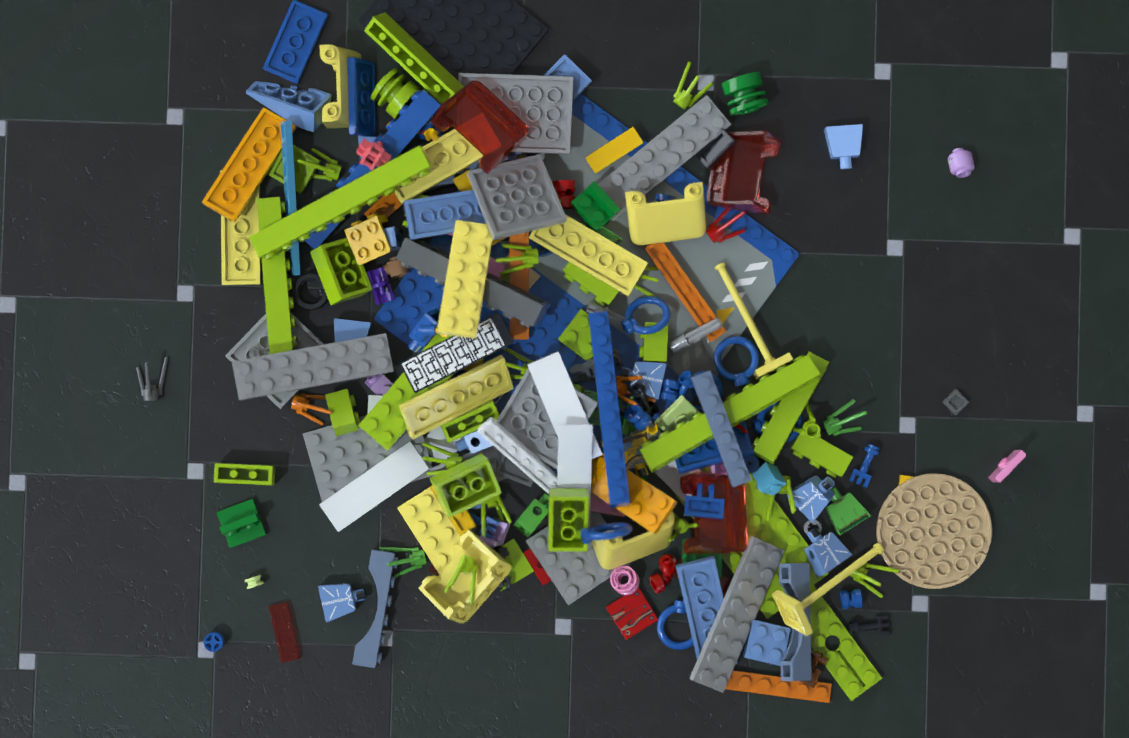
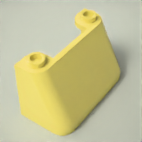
(337, 113)
(666, 219)
(615, 552)
(490, 573)

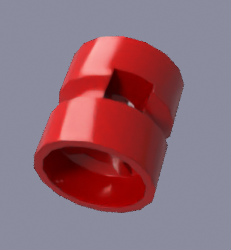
(564, 191)

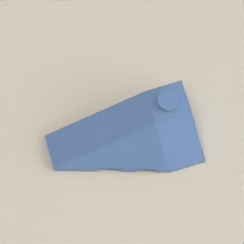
(294, 105)

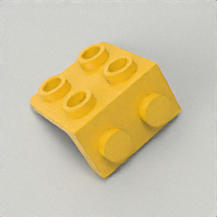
(368, 238)

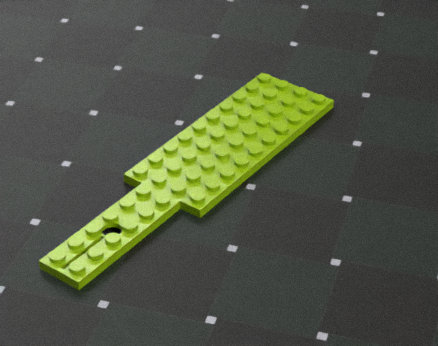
(823, 621)

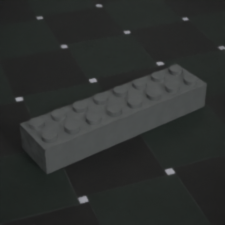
(497, 292)

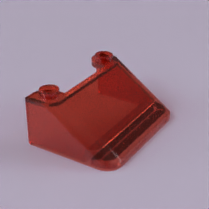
(482, 122)
(739, 173)
(717, 535)

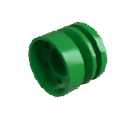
(745, 93)

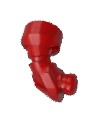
(666, 565)

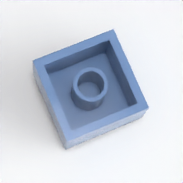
(766, 642)

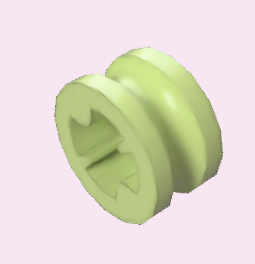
(254, 581)

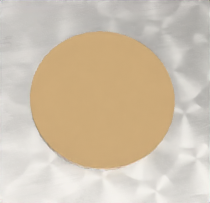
(934, 530)

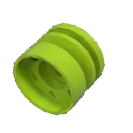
(392, 91)

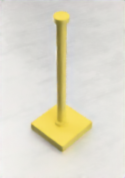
(771, 363)
(793, 610)

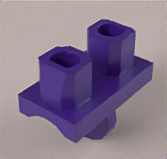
(381, 287)

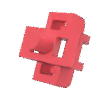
(374, 152)

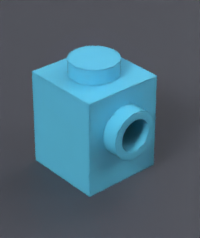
(769, 479)

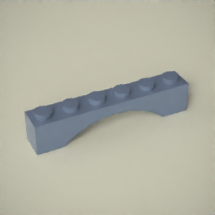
(721, 429)
(367, 650)
(797, 659)

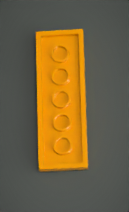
(247, 166)
(647, 503)

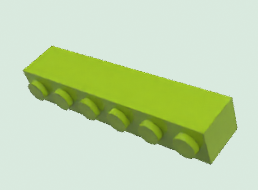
(412, 57)
(785, 417)

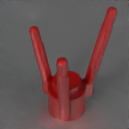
(715, 232)

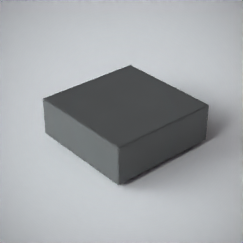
(955, 402)

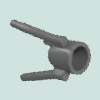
(149, 391)

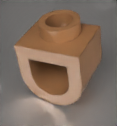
(394, 268)

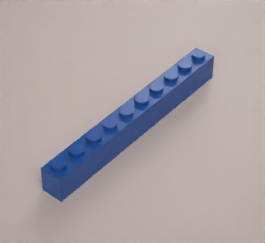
(394, 141)
(609, 409)

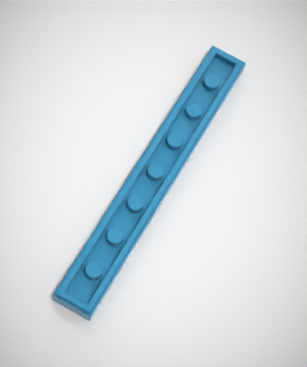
(289, 188)

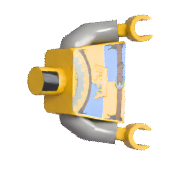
(632, 446)

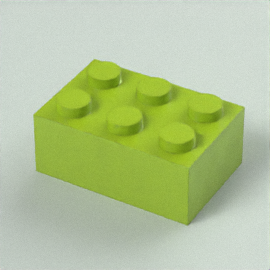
(340, 272)
(465, 485)
(566, 517)

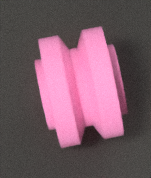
(621, 572)

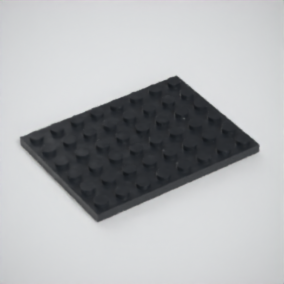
(466, 33)

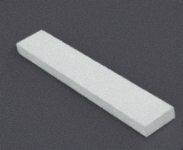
(518, 454)

